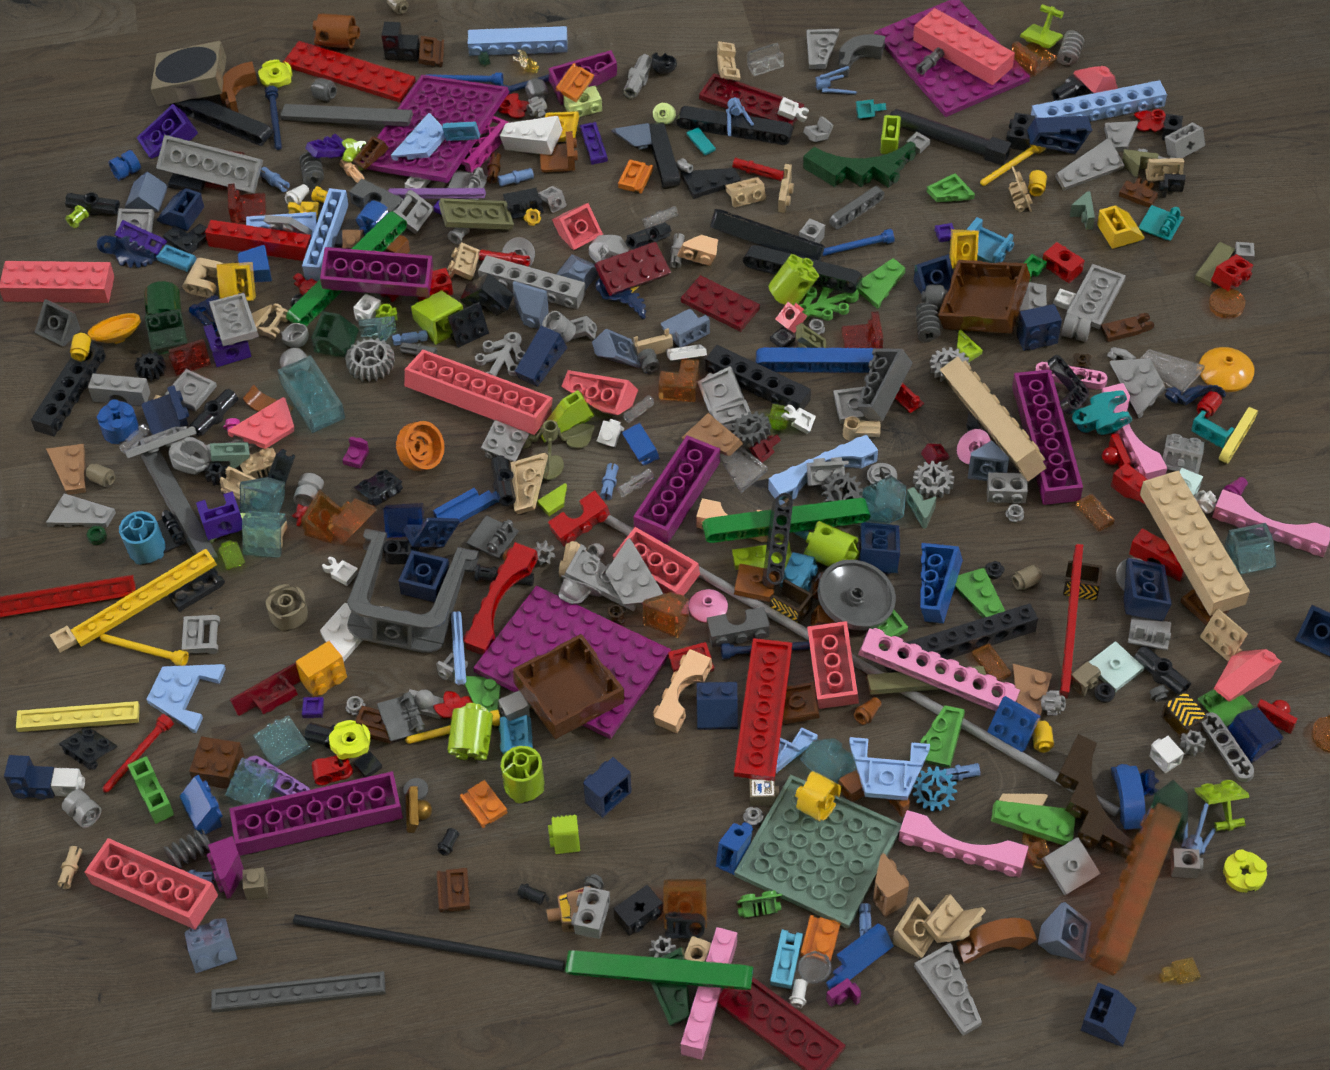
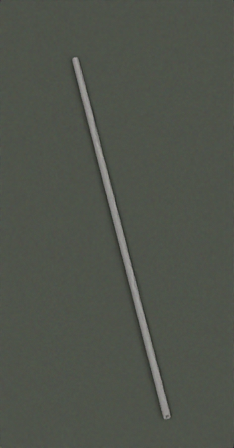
(869, 669)

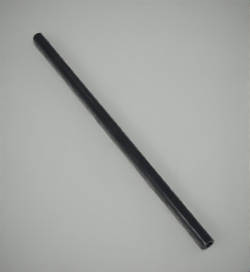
(427, 942)

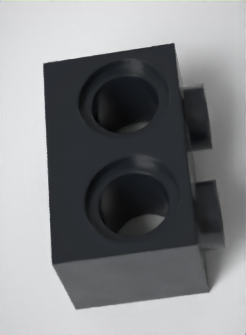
(1019, 135)

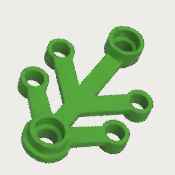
(827, 304)

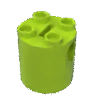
(793, 280)
(831, 545)
(470, 732)
(522, 773)

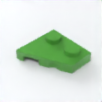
(950, 189)
(483, 691)

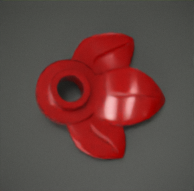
(513, 106)
(1150, 120)
(451, 702)

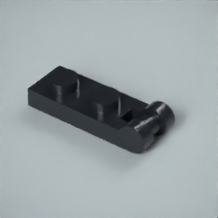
(196, 589)

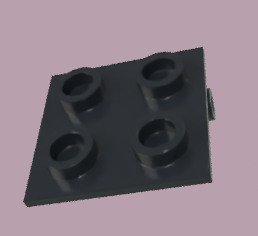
(521, 201)
(468, 325)
(379, 484)
(170, 531)
(87, 747)

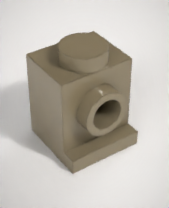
(1085, 678)

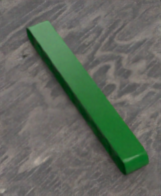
(317, 299)
(802, 519)
(659, 970)

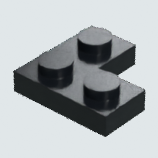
(185, 241)

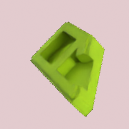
(968, 346)
(554, 500)

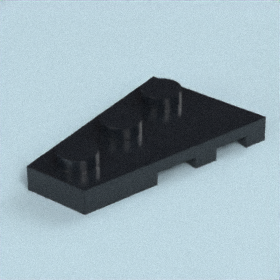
(708, 181)

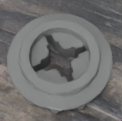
(885, 469)

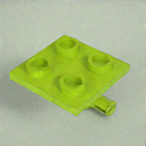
(1043, 35)
(1224, 793)

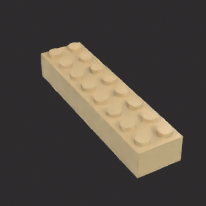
(994, 418)
(1194, 543)

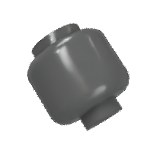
(536, 87)
(323, 89)
(934, 295)

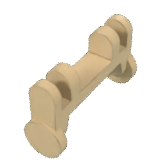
(271, 331)

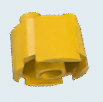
(817, 796)

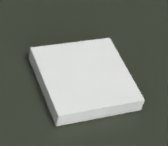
(686, 352)

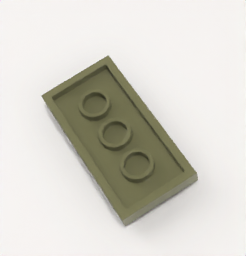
(475, 214)

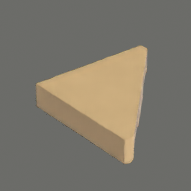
(262, 315)

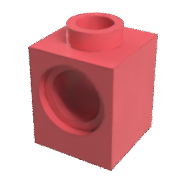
(787, 311)

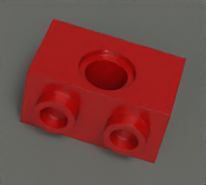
(1063, 262)

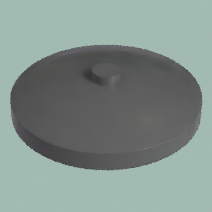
(856, 594)

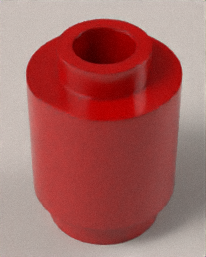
(1209, 403)

